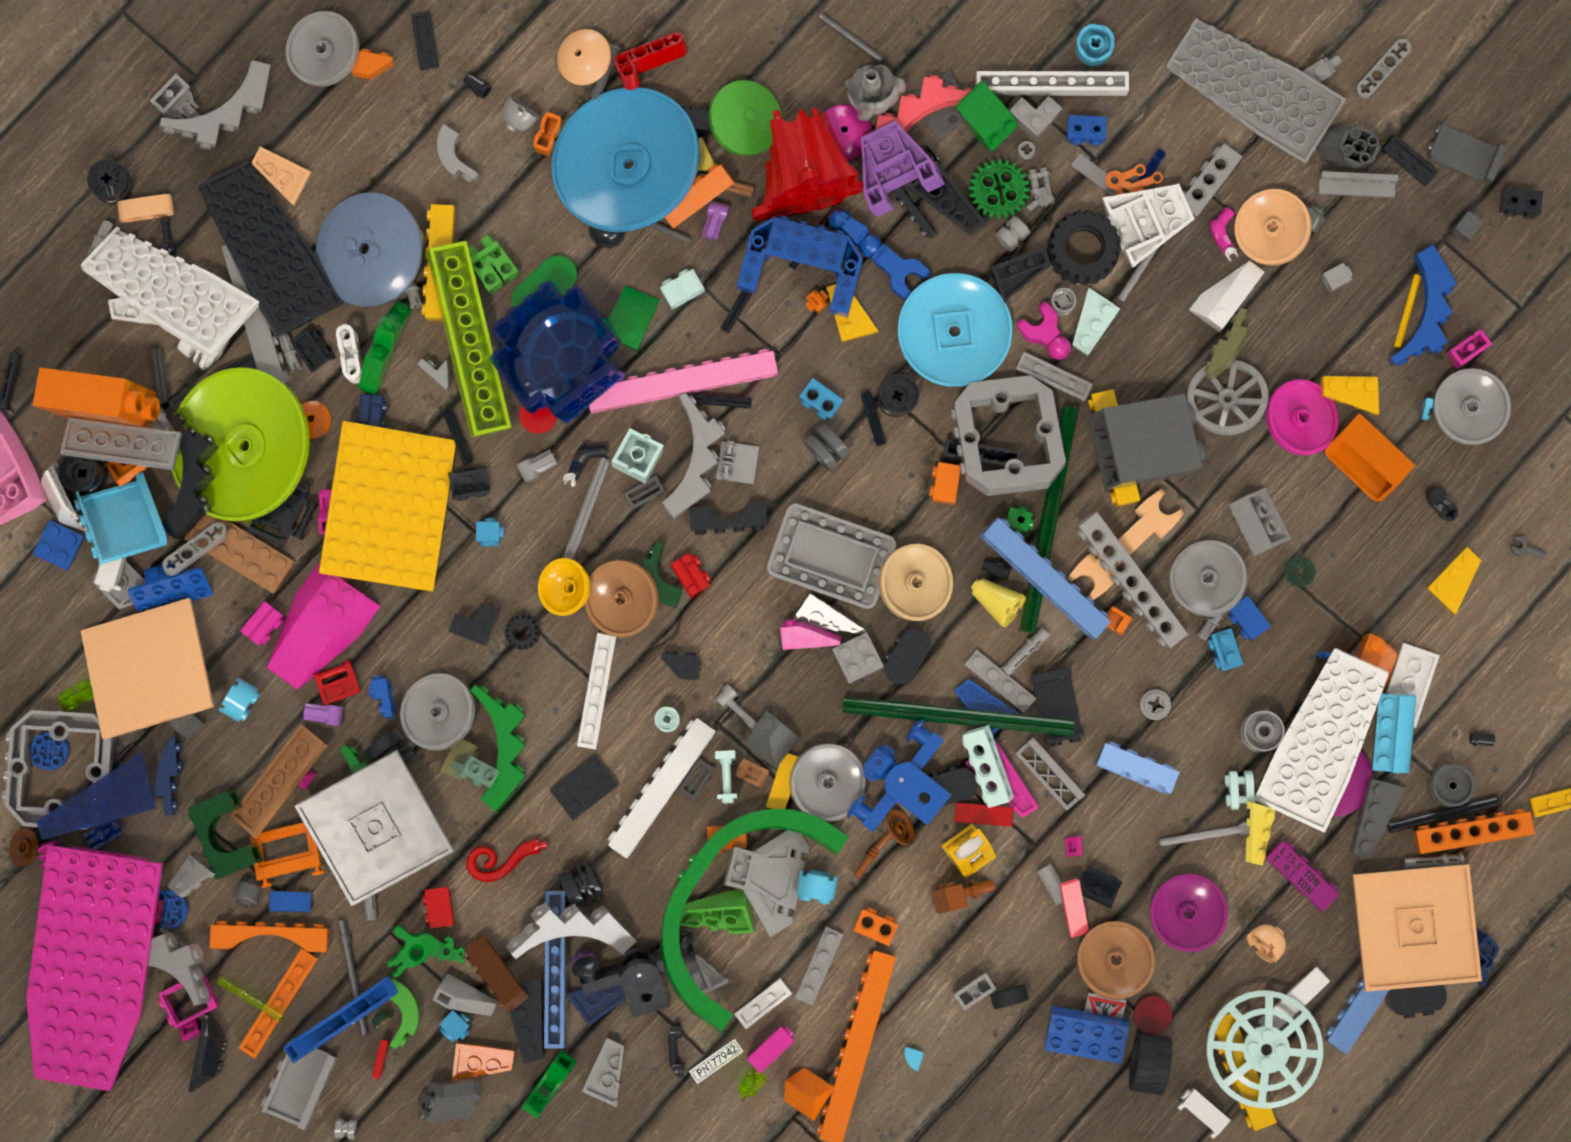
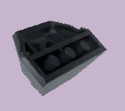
(208, 1053)

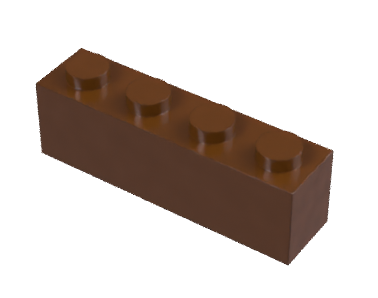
(496, 973)

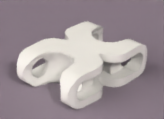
(349, 353)

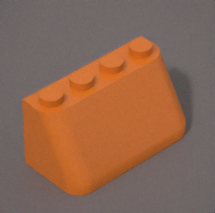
(1368, 458)
(1377, 652)

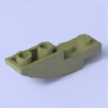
(1227, 350)

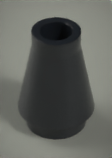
(478, 86)
(997, 569)

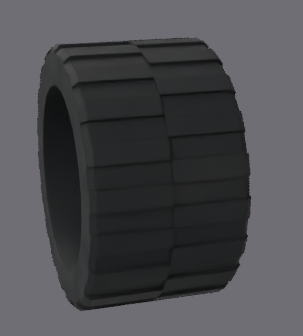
(1150, 1063)

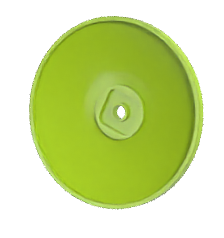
(253, 408)

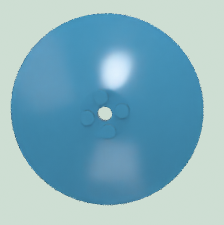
(609, 134)

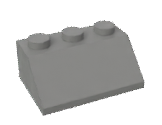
(1259, 521)

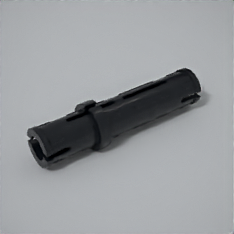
(11, 374)

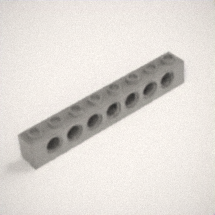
(1174, 631)

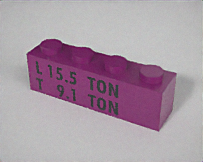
(1301, 876)

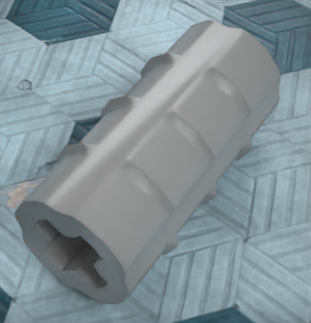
(1051, 882)

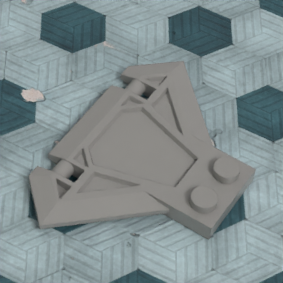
(769, 878)

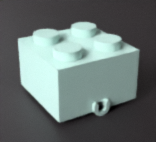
(637, 455)

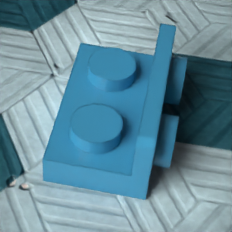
(1225, 650)

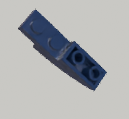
(168, 767)

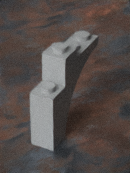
(181, 964)

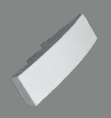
(1302, 992)

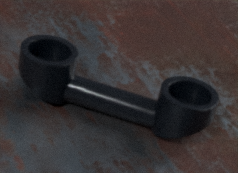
(677, 1067)

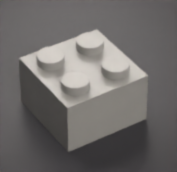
(857, 658)

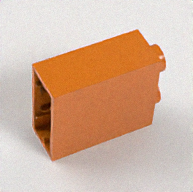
(95, 398)

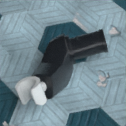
(580, 460)

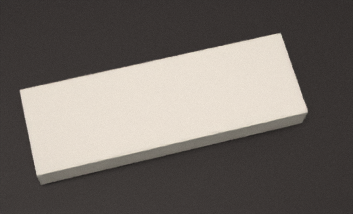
(763, 1003)

